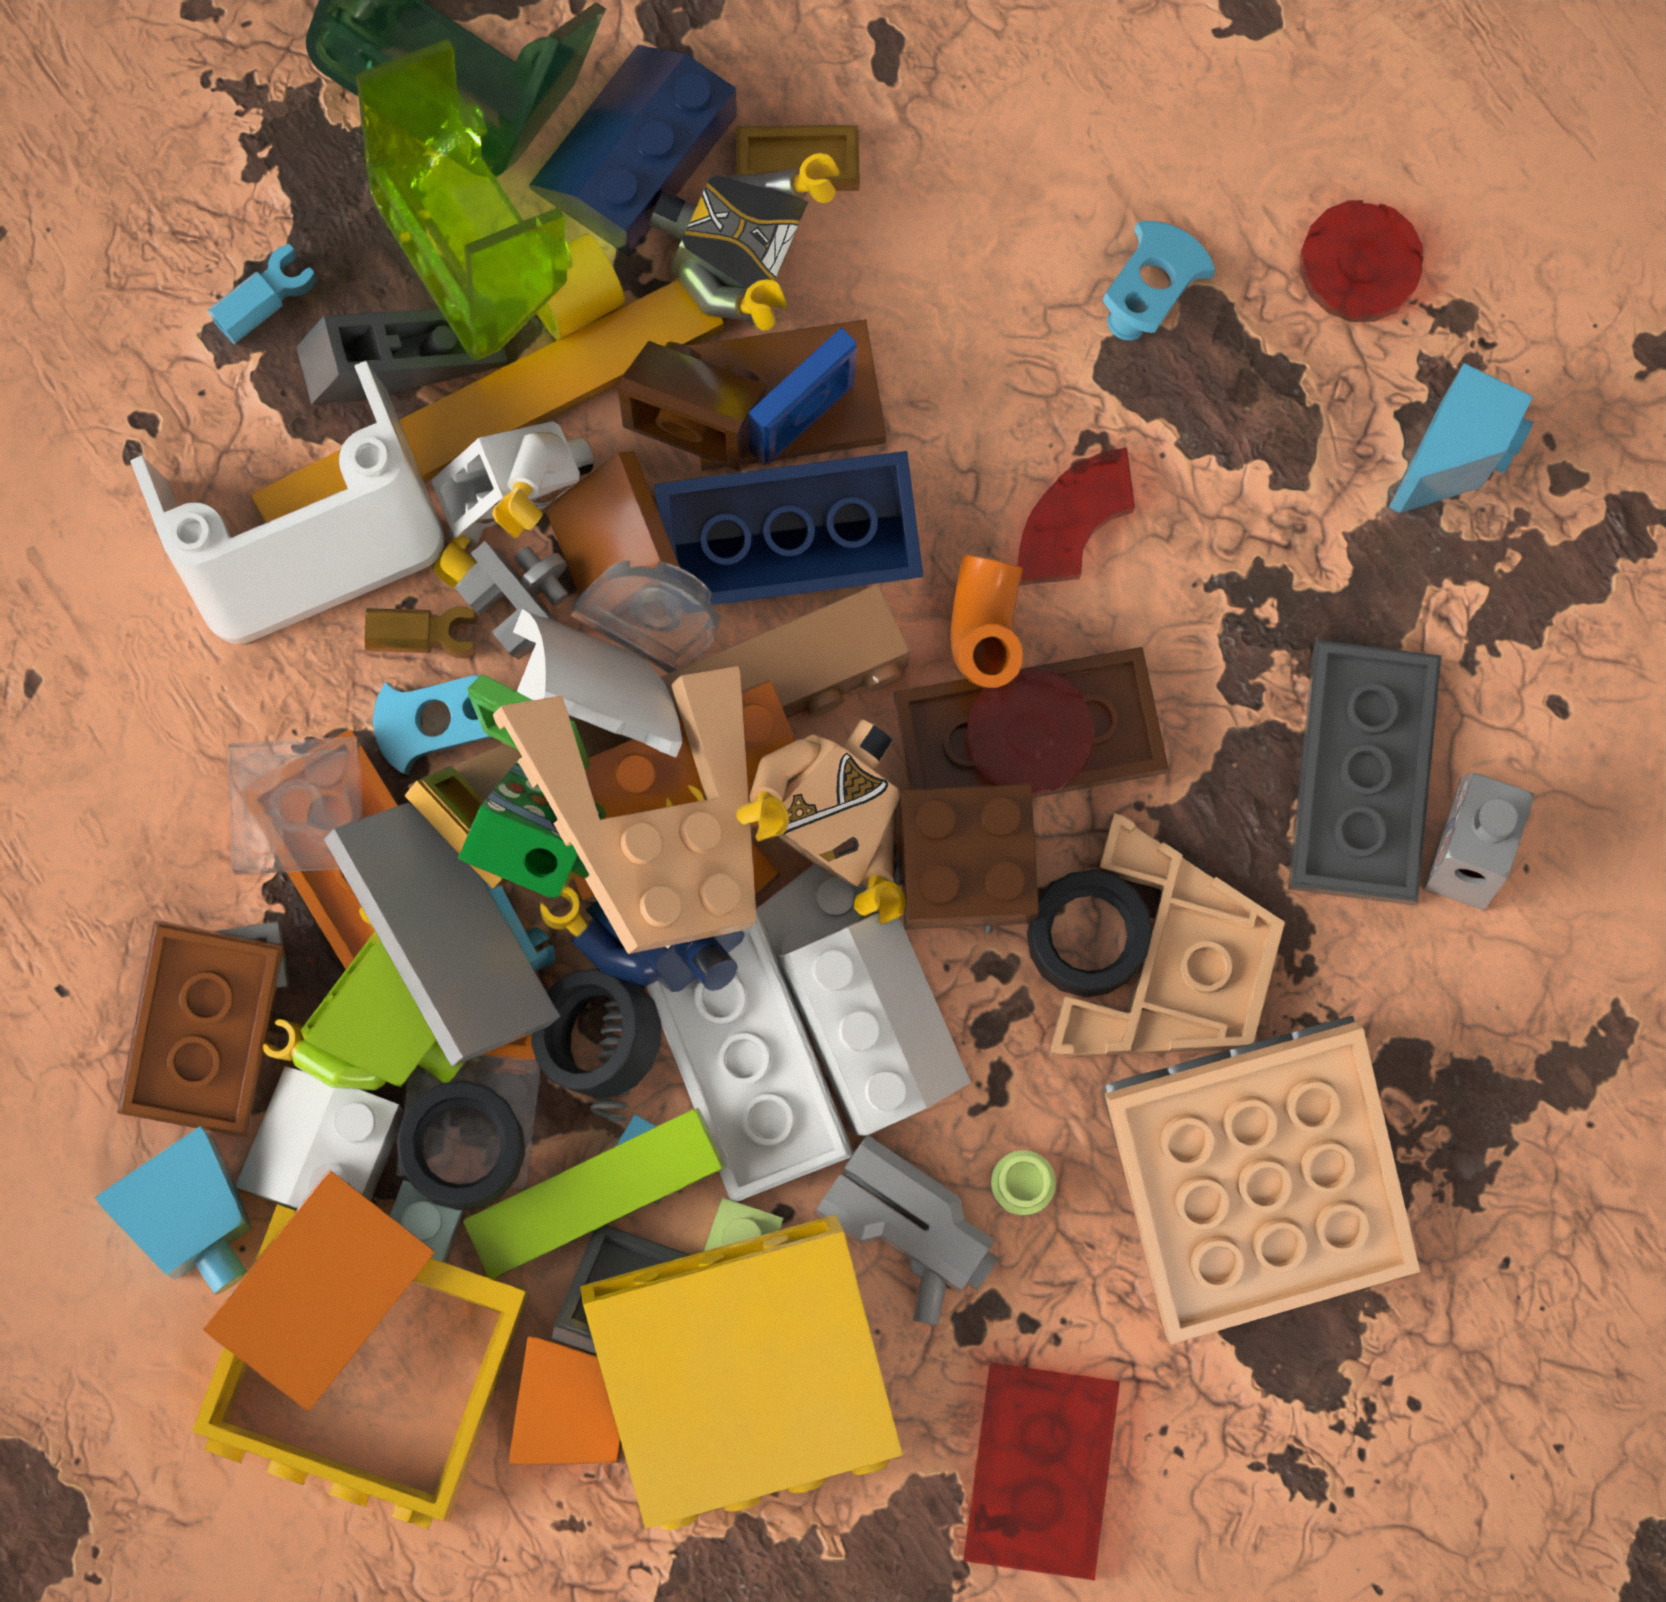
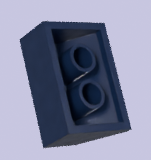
(636, 141)

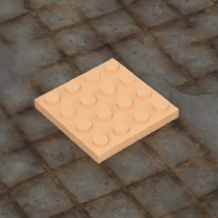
(1263, 1182)

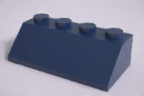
(795, 527)

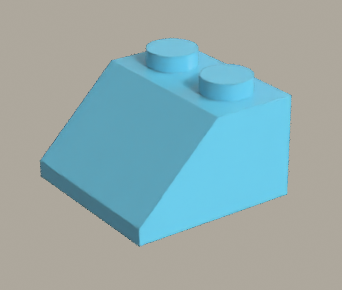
(1468, 438)

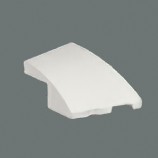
(598, 683)

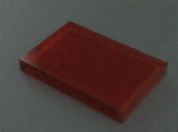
(1041, 1471)

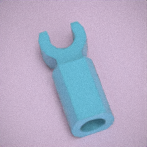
(260, 296)

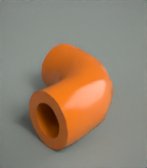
(984, 622)

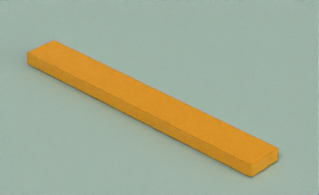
(518, 393)

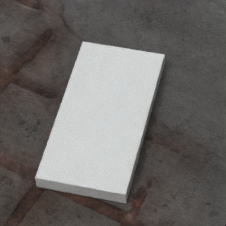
(753, 1072)

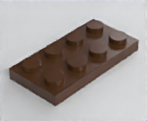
(1112, 686)

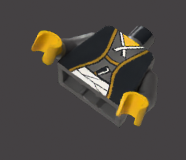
(741, 236)

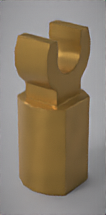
(417, 631)

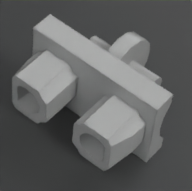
(495, 577)

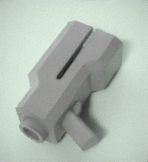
(943, 1255)

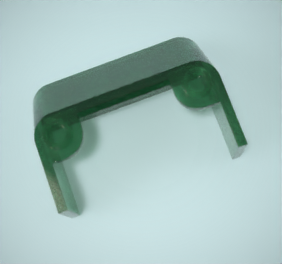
(510, 94)

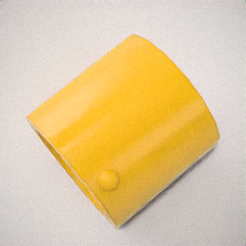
(589, 291)

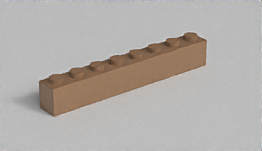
(805, 659)

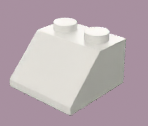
(318, 1130)

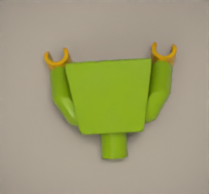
(365, 1029)

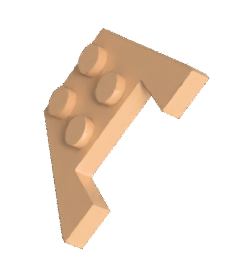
(1202, 967)

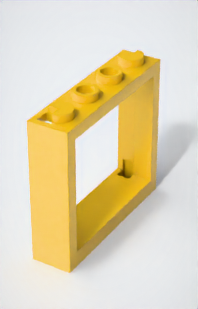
(348, 1481)

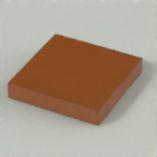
(609, 521)

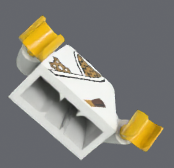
(504, 483)

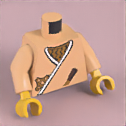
(834, 812)

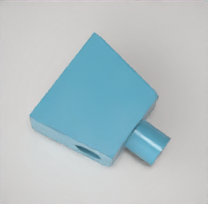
(183, 1211)

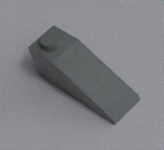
(400, 346)

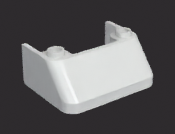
(312, 555)

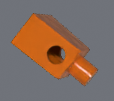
(562, 1410)

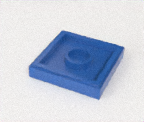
(802, 397)

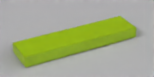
(594, 1193)

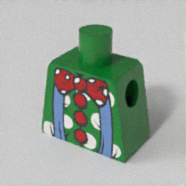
(519, 840)

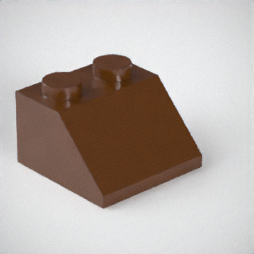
(690, 402)

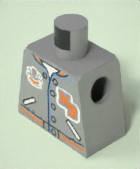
(1480, 837)

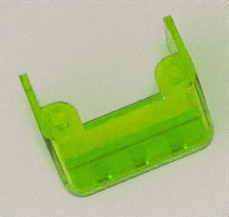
(448, 207)

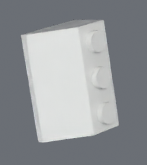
(874, 1023)

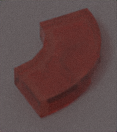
(1071, 513)

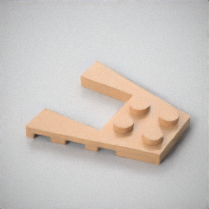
(662, 870)

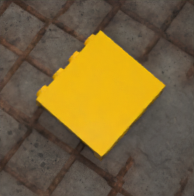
(741, 1373)

